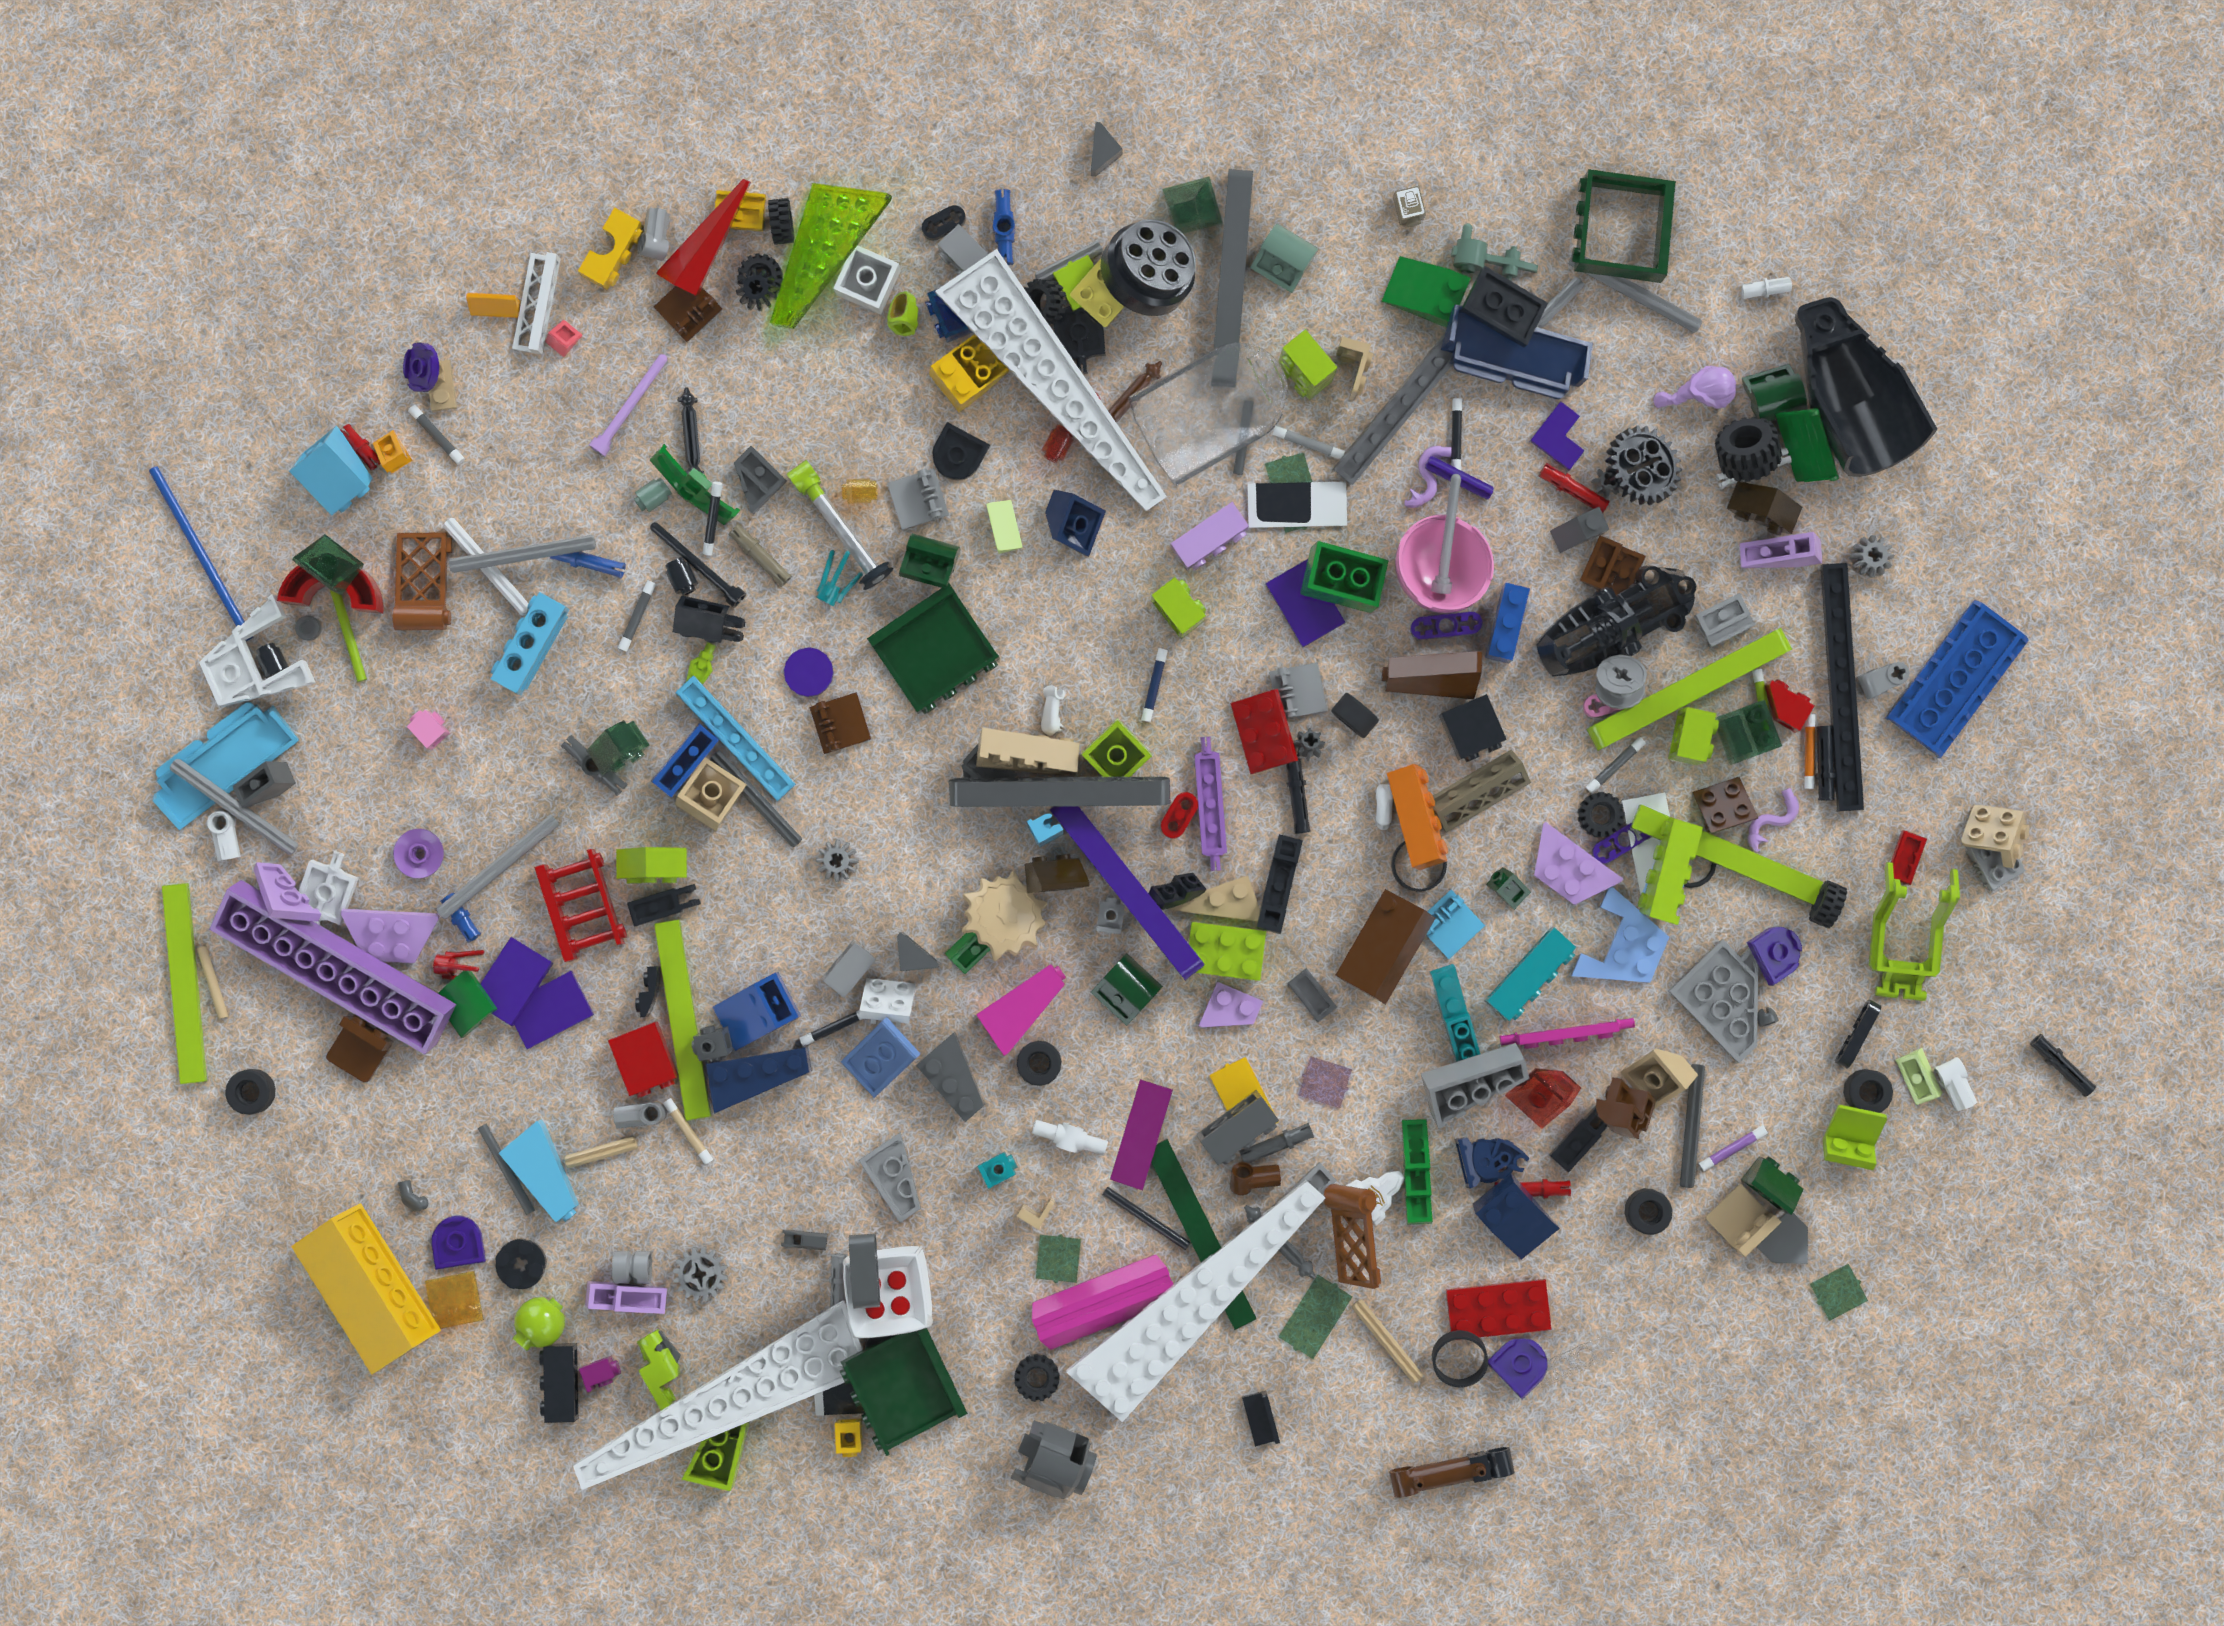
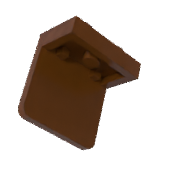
(359, 1048)

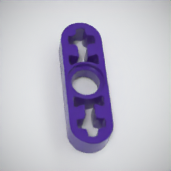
(1452, 617)
(1612, 854)

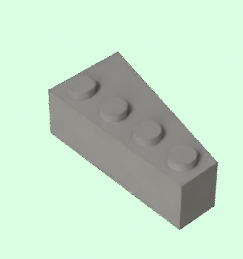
(1472, 1082)

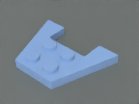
(1634, 948)

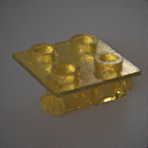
(454, 1300)

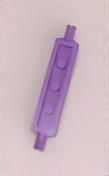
(1210, 803)

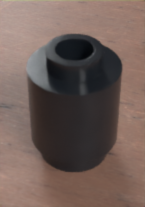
(681, 576)
(271, 659)

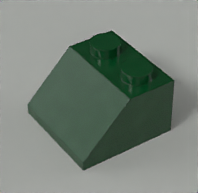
(1773, 1184)

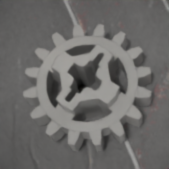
(697, 1262)

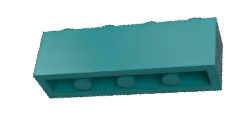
(1530, 974)

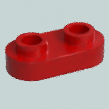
(1179, 815)

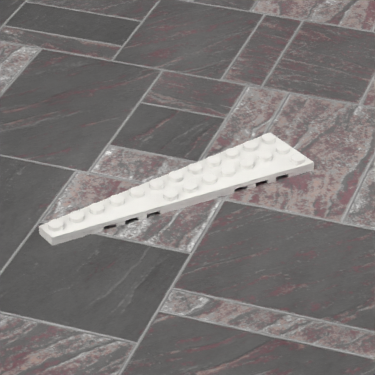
(1013, 328)
(1151, 1343)
(771, 1379)

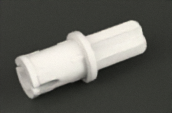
(1766, 287)

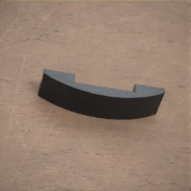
(1279, 884)

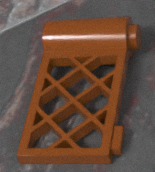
(426, 613)
(1353, 1204)

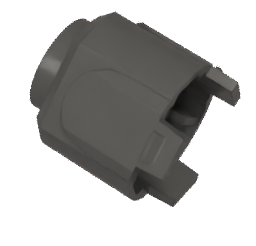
(1056, 1461)

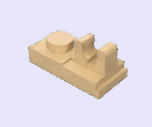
(443, 394)

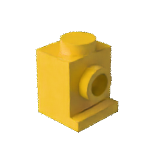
(845, 1426)

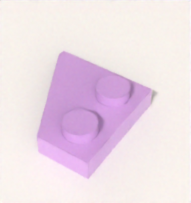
(1230, 1008)

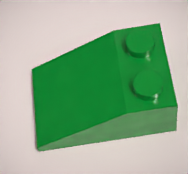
(1425, 290)

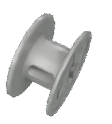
(1620, 681)

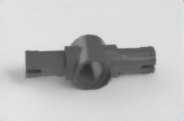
(583, 759)

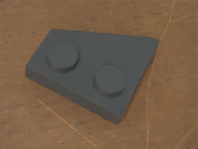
(757, 478)

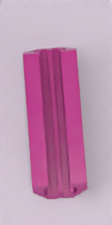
(1099, 1302)

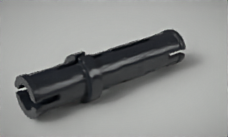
(1825, 763)
(1298, 799)
(2084, 1085)

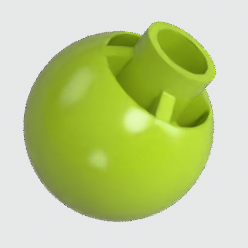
(538, 1323)

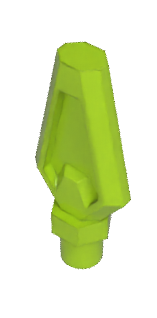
(701, 666)

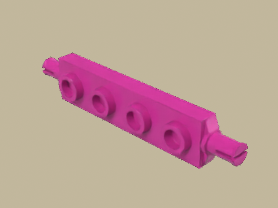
(1578, 1033)

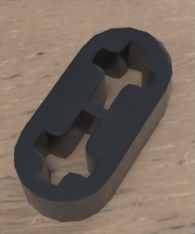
(941, 217)

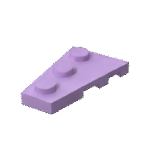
(281, 896)

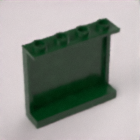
(934, 649)
(901, 1387)

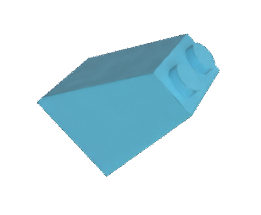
(332, 472)

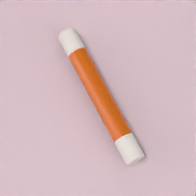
(1809, 773)

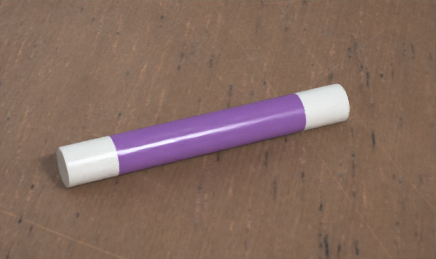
(1733, 1148)

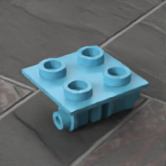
(1453, 924)

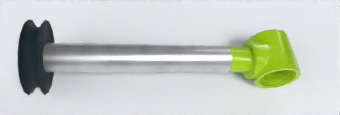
(808, 484)

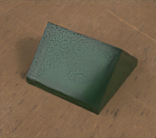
(329, 564)

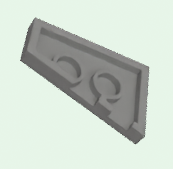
(893, 1177)

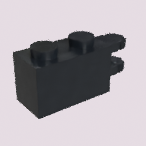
(706, 621)

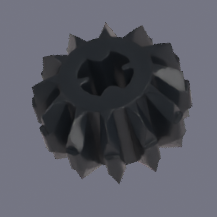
(753, 281)

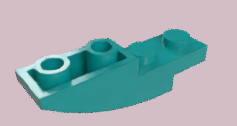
(1454, 1012)

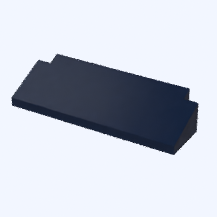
(1542, 367)

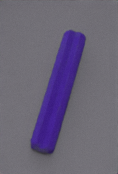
(1467, 481)

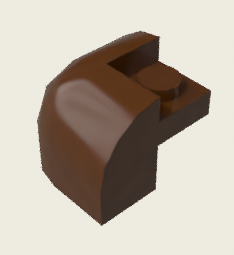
(1625, 1109)

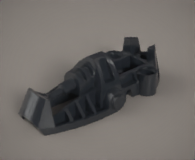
(1614, 623)

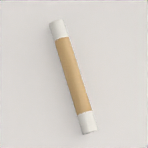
(688, 1131)

